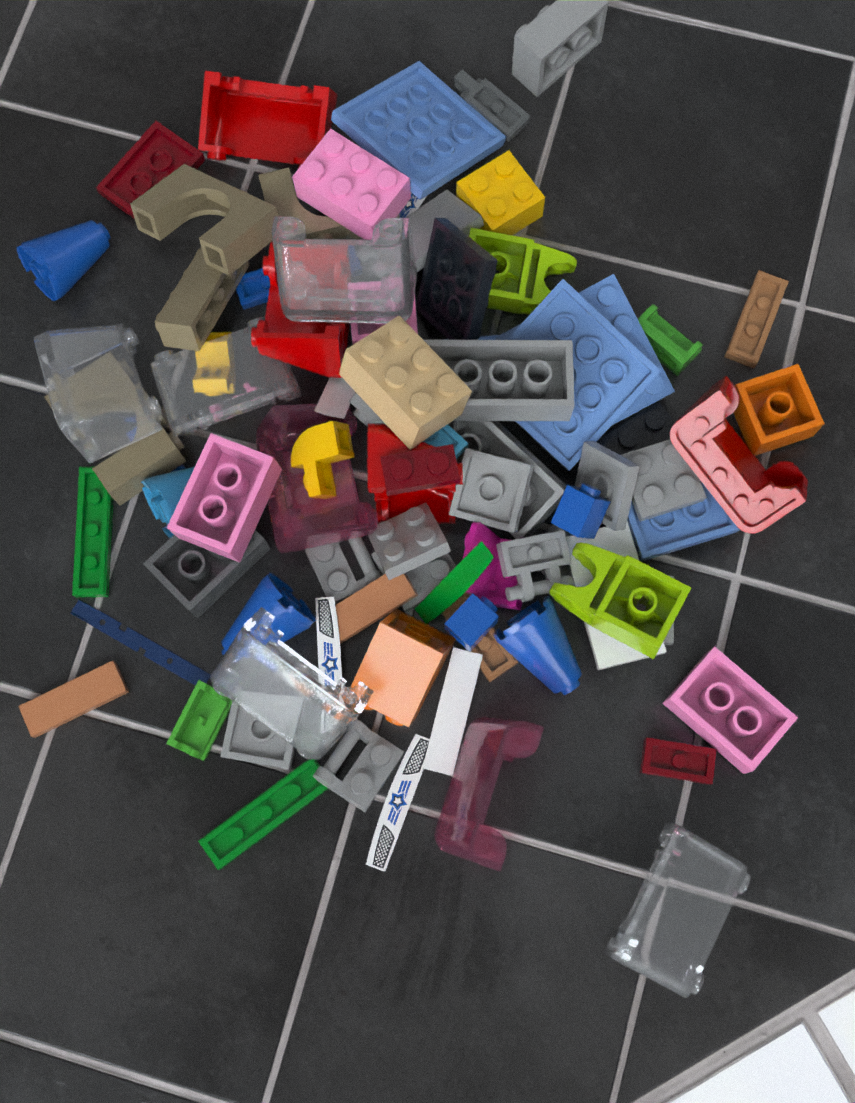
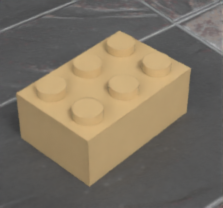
(404, 382)

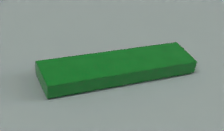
(92, 537)
(263, 815)

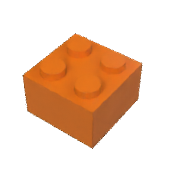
(776, 410)

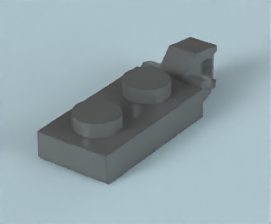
(492, 104)

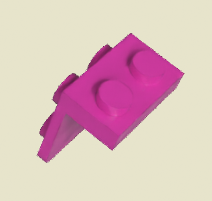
(491, 581)

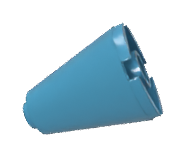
(164, 493)

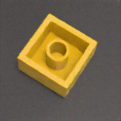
(502, 195)

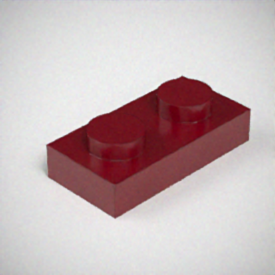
(420, 469)
(678, 761)

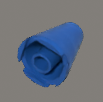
(64, 256)
(276, 598)
(542, 646)

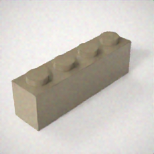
(196, 304)

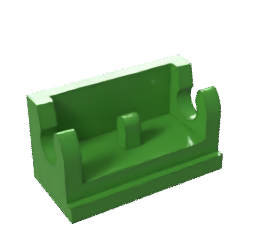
(668, 343)
(200, 721)

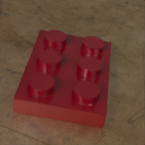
(146, 164)

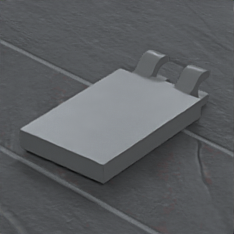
(442, 206)

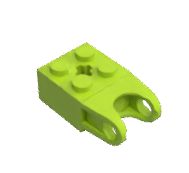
(521, 269)
(615, 593)

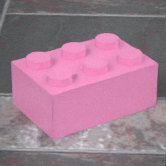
(351, 185)
(225, 497)
(730, 710)

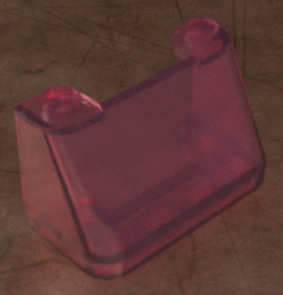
(295, 517)
(466, 804)

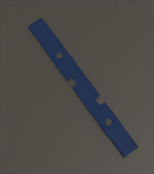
(135, 640)

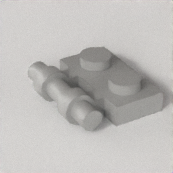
(530, 555)

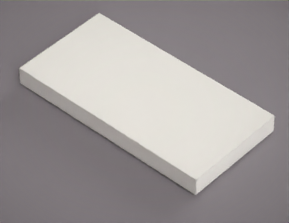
(606, 650)

